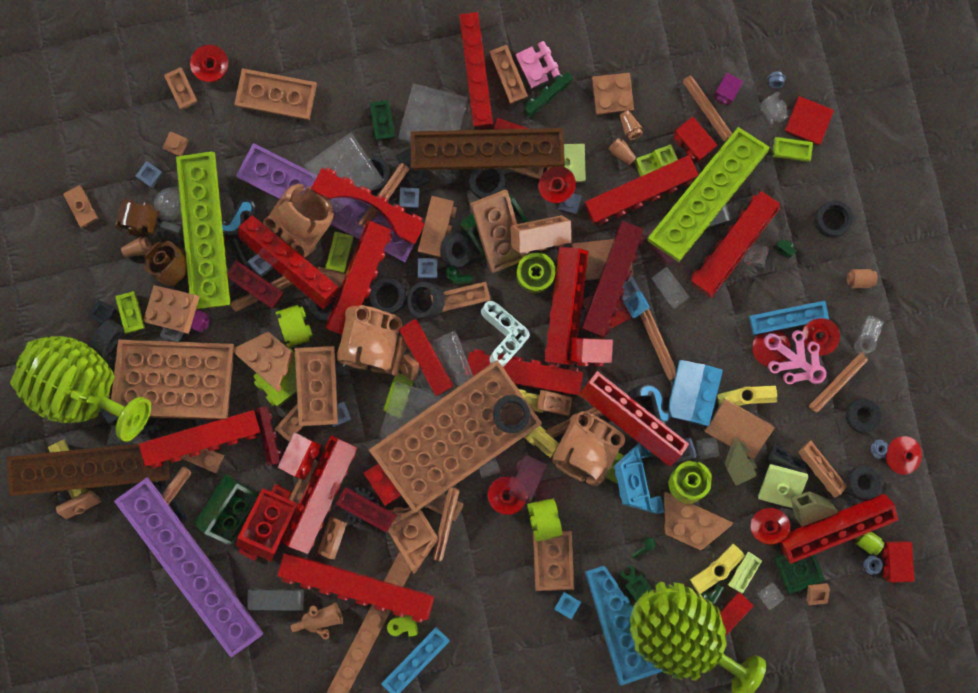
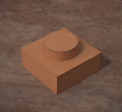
(175, 144)
(409, 367)
(818, 594)

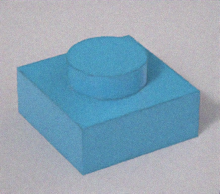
(636, 304)
(567, 605)

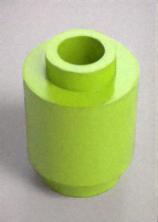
(870, 543)

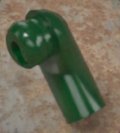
(456, 278)
(714, 594)

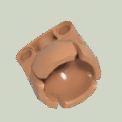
(300, 218)
(369, 339)
(588, 449)

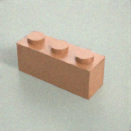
(436, 226)
(540, 234)

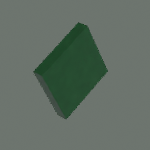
(800, 573)

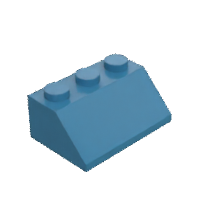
(694, 392)

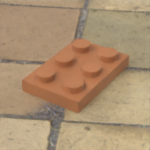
(171, 309)

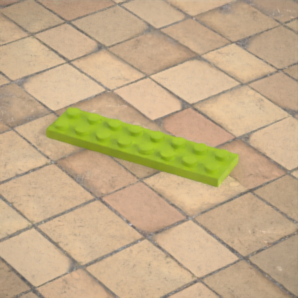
(708, 194)
(203, 229)

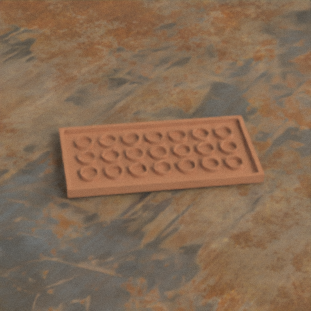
(452, 437)

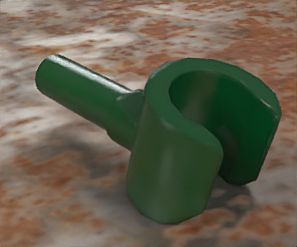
(649, 545)

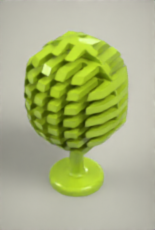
(72, 384)
(686, 633)

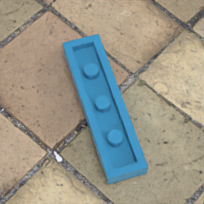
(787, 317)
(415, 661)

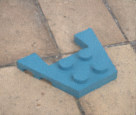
(633, 482)

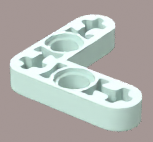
(510, 332)

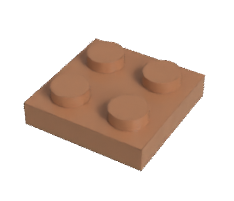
(612, 93)

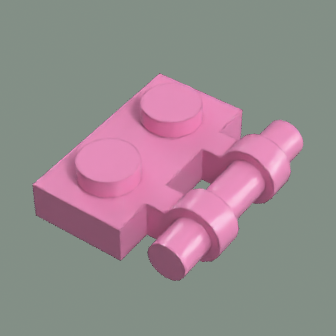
(532, 68)

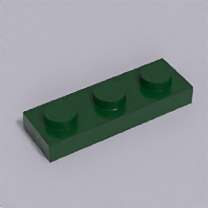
(547, 94)

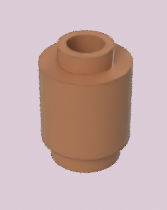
(862, 278)

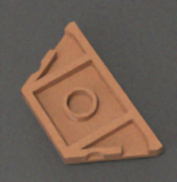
(266, 357)
(691, 523)
(412, 536)

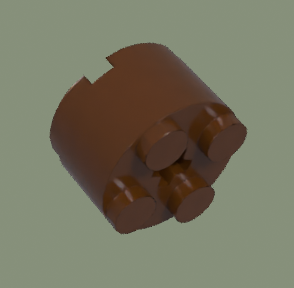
(136, 218)
(166, 263)

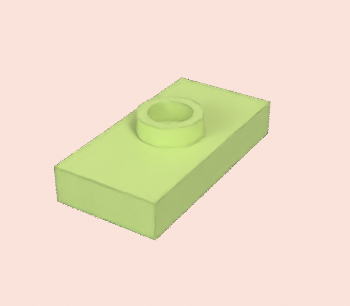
(745, 572)

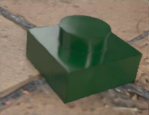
(785, 248)

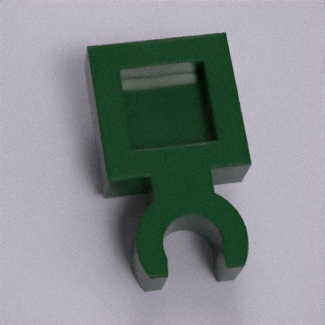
(637, 585)

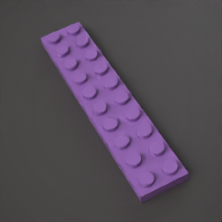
(277, 174)
(189, 567)

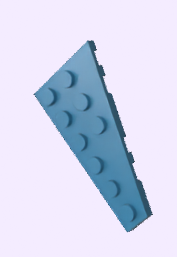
(614, 615)

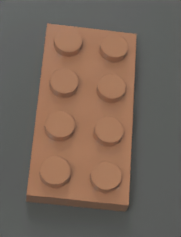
(275, 94)
(493, 220)
(316, 385)

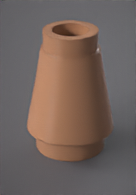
(631, 126)
(622, 151)
(136, 248)

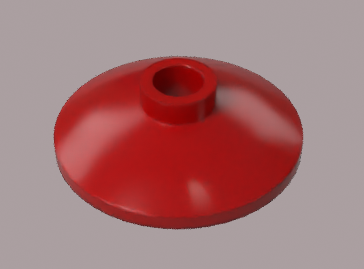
(205, 55)
(554, 177)
(829, 339)
(764, 354)
(897, 453)
(495, 497)
(770, 518)

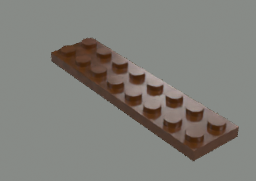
(487, 149)
(80, 469)

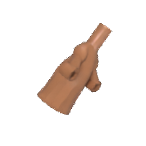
(319, 619)

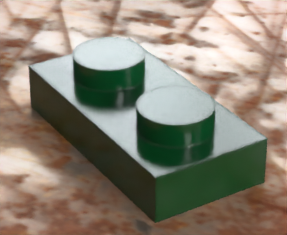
(382, 120)

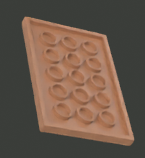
(176, 377)

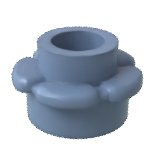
(776, 79)
(875, 449)
(878, 565)

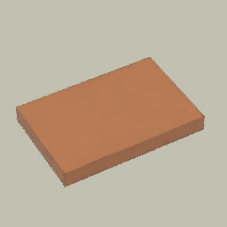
(597, 257)
(733, 422)
(554, 563)

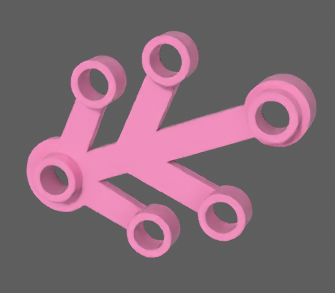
(798, 359)

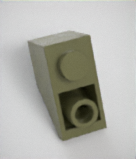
(738, 464)
(811, 508)

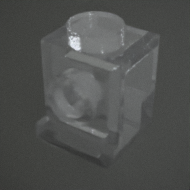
(774, 108)

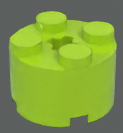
(537, 262)
(293, 326)
(686, 492)
(544, 519)

